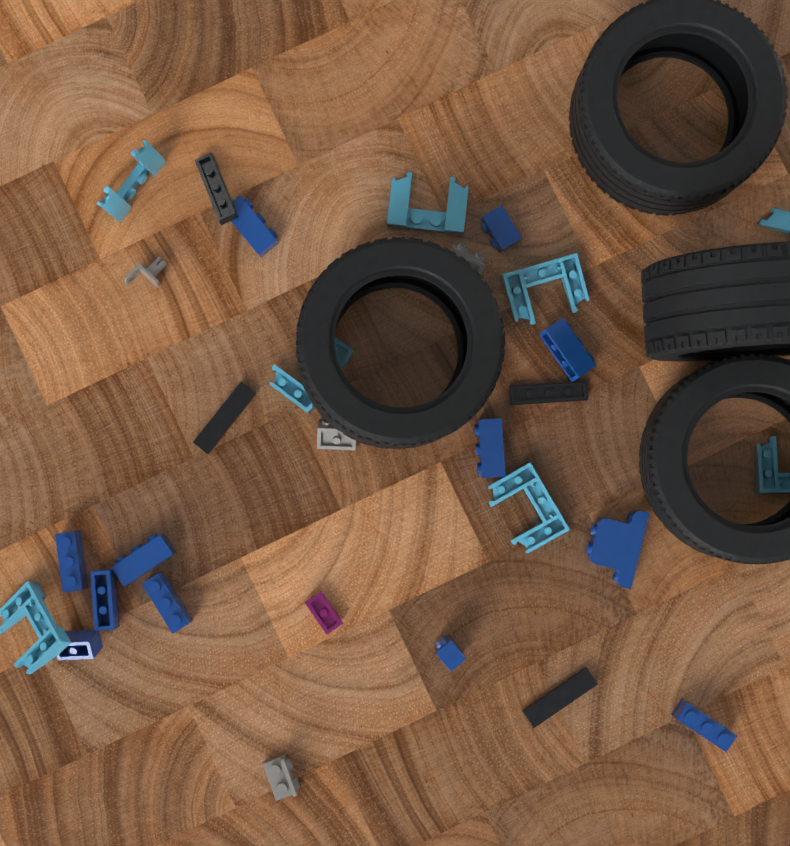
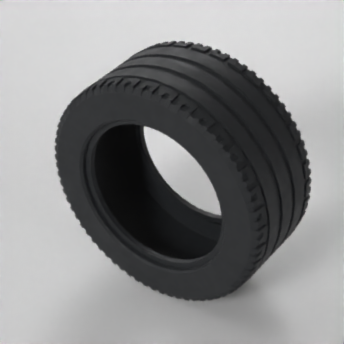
(725, 48)
(445, 281)
(718, 303)
(665, 464)

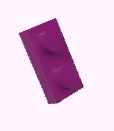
(324, 612)

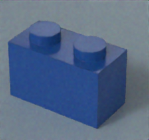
(500, 228)
(84, 645)
(449, 652)

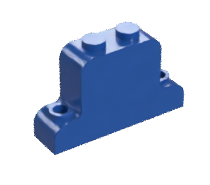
(618, 545)

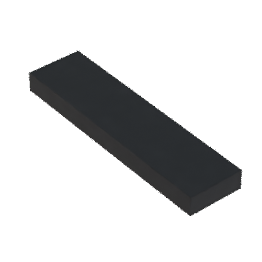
(216, 188)
(548, 393)
(224, 418)
(560, 697)

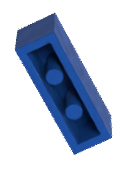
(253, 227)
(567, 349)
(490, 448)
(142, 559)
(71, 561)
(104, 599)
(167, 602)
(704, 725)

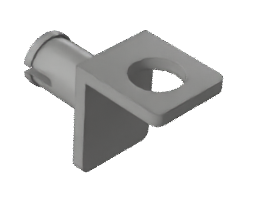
(149, 272)

